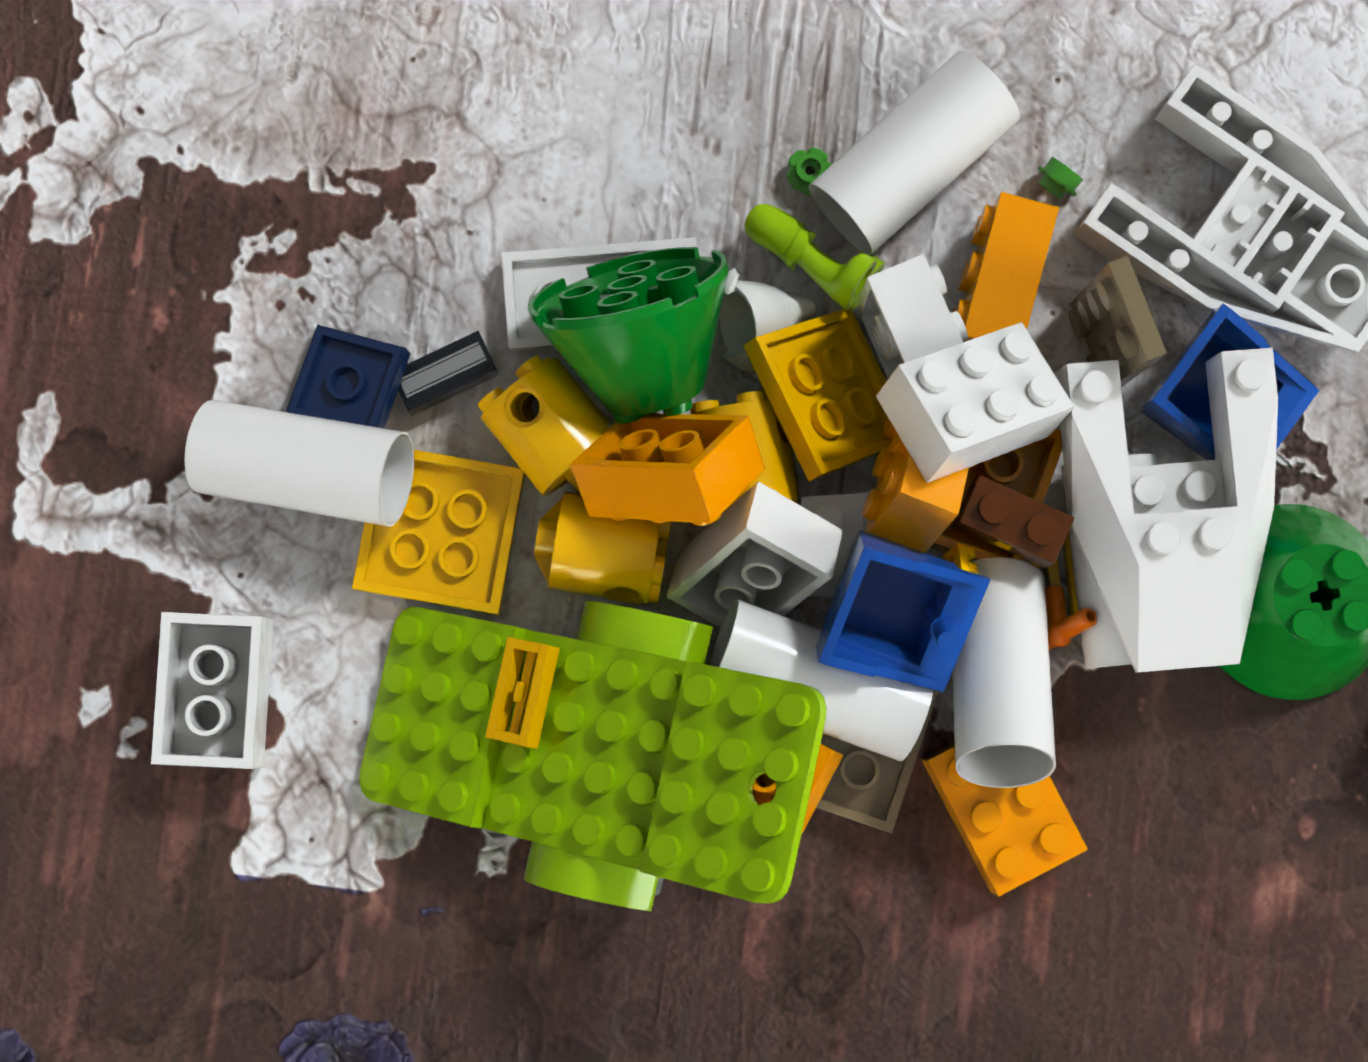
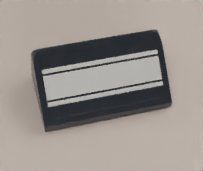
(446, 373)

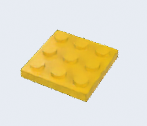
(823, 390)
(450, 539)

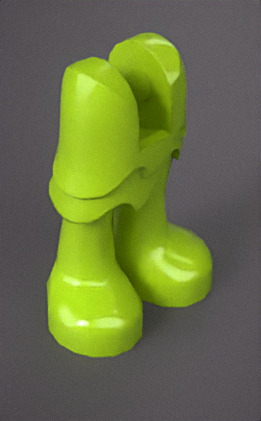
(795, 245)

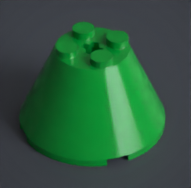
(638, 328)
(1307, 608)

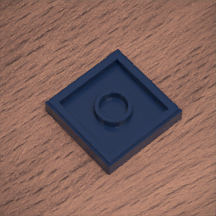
(348, 378)

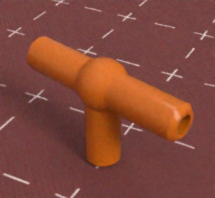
(1060, 626)

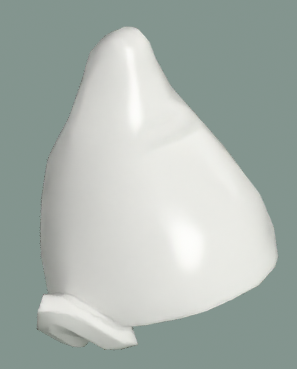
(755, 310)

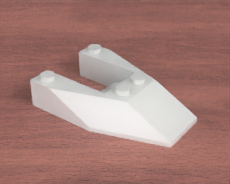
(1278, 244)
(1175, 540)

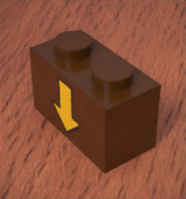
(1013, 522)

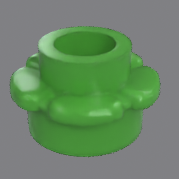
(800, 161)
(1059, 179)

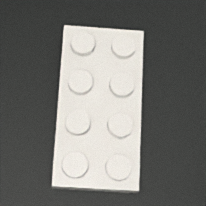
(533, 270)

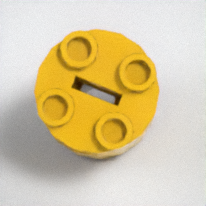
(558, 434)
(770, 438)
(600, 554)

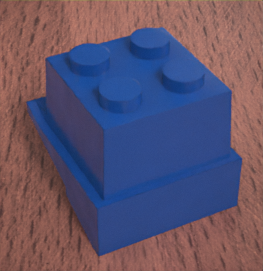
(1182, 396)
(899, 614)

